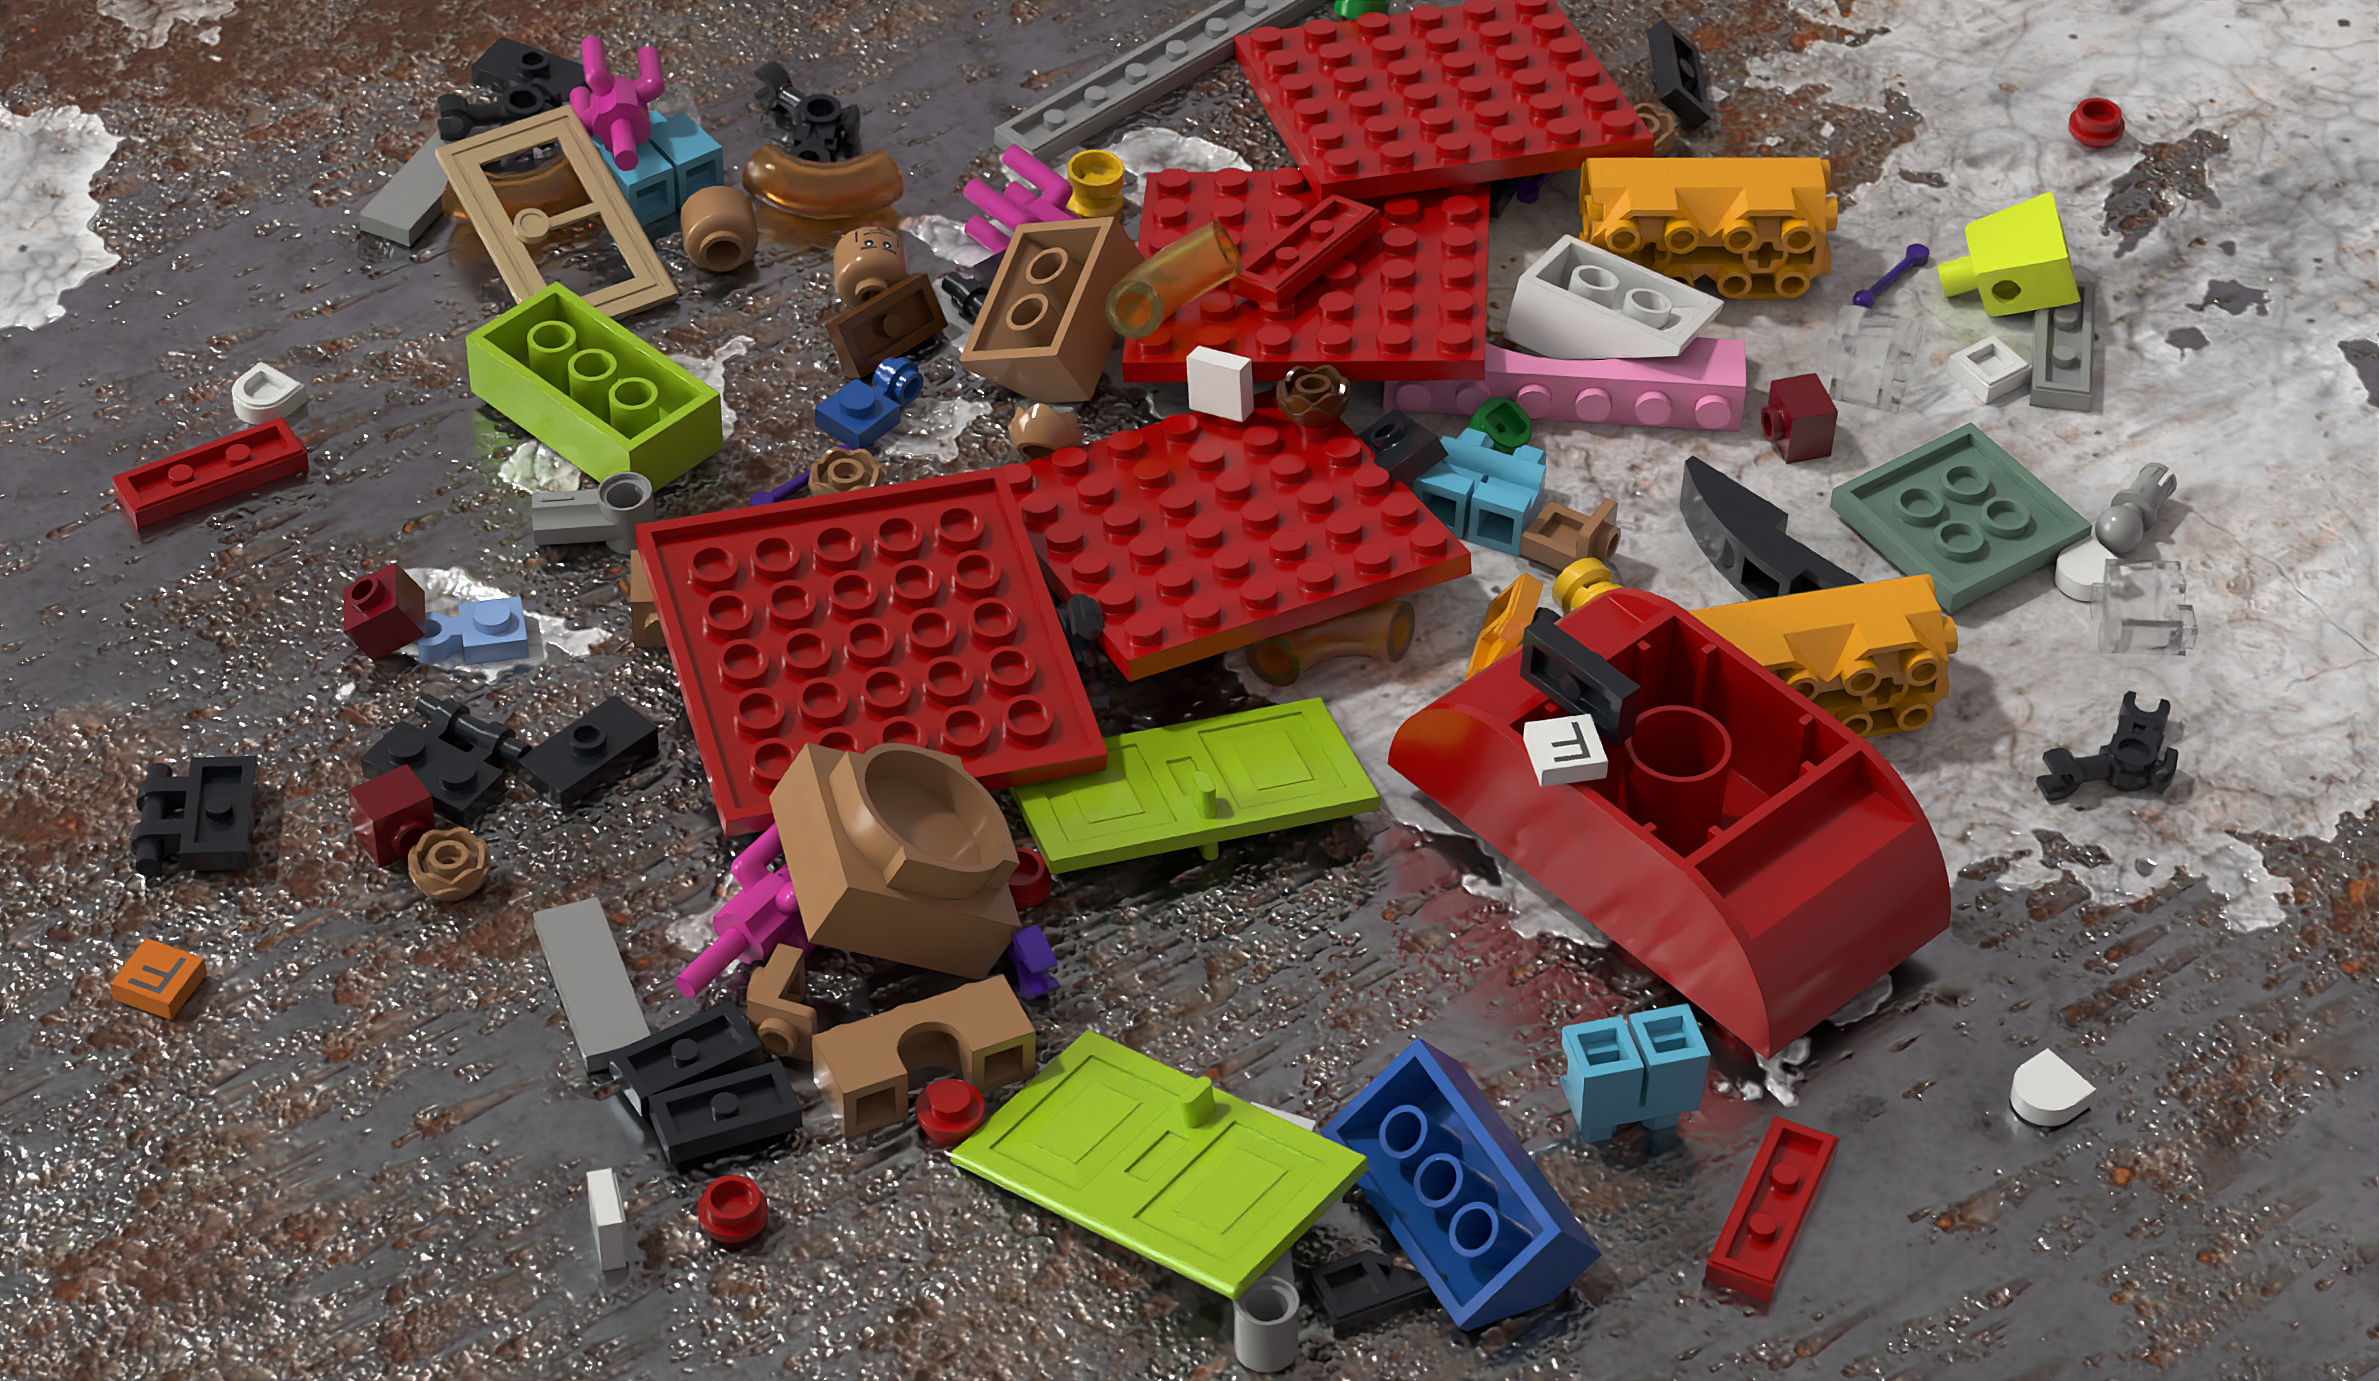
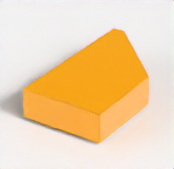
(1505, 622)

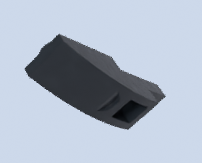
(1749, 538)

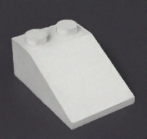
(1603, 307)

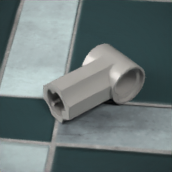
(595, 514)
(1268, 1319)

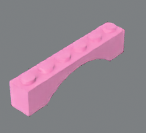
(1687, 391)

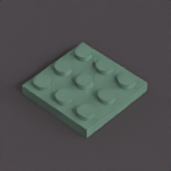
(1960, 515)

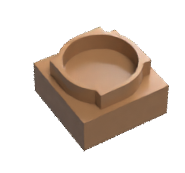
(898, 856)

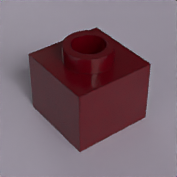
(1800, 418)
(384, 611)
(391, 814)

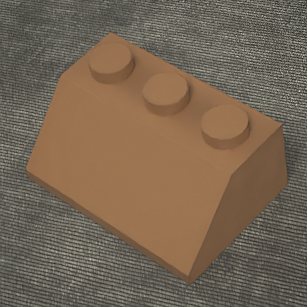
(1046, 309)

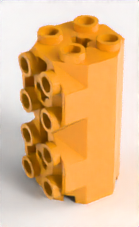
(1735, 220)
(1855, 650)

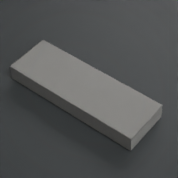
(411, 197)
(2064, 353)
(590, 979)

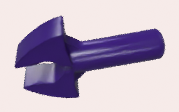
(1032, 959)

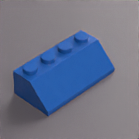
(1460, 1190)

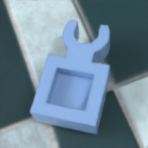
(483, 631)

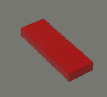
(1305, 251)
(210, 472)
(1772, 1209)

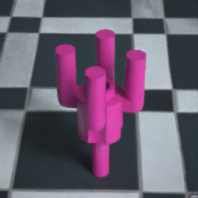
(618, 105)
(1018, 203)
(753, 919)

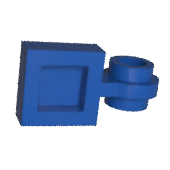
(864, 414)

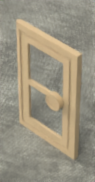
(505, 242)

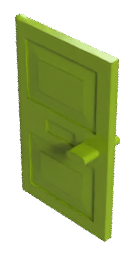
(1199, 787)
(1161, 1163)

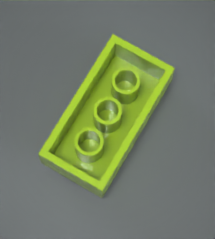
(594, 389)

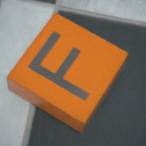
(158, 978)

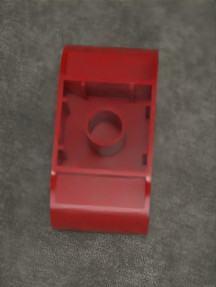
(1735, 832)

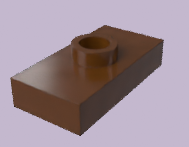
(886, 325)

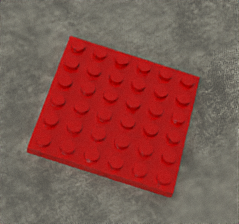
(1438, 97)
(1387, 311)
(1225, 532)
(864, 628)

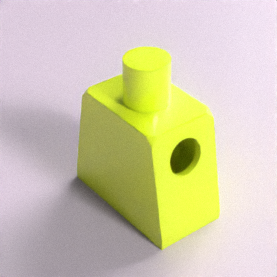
(2015, 260)

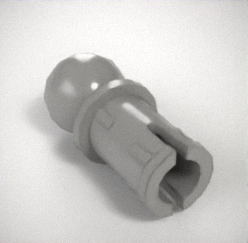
(2134, 509)

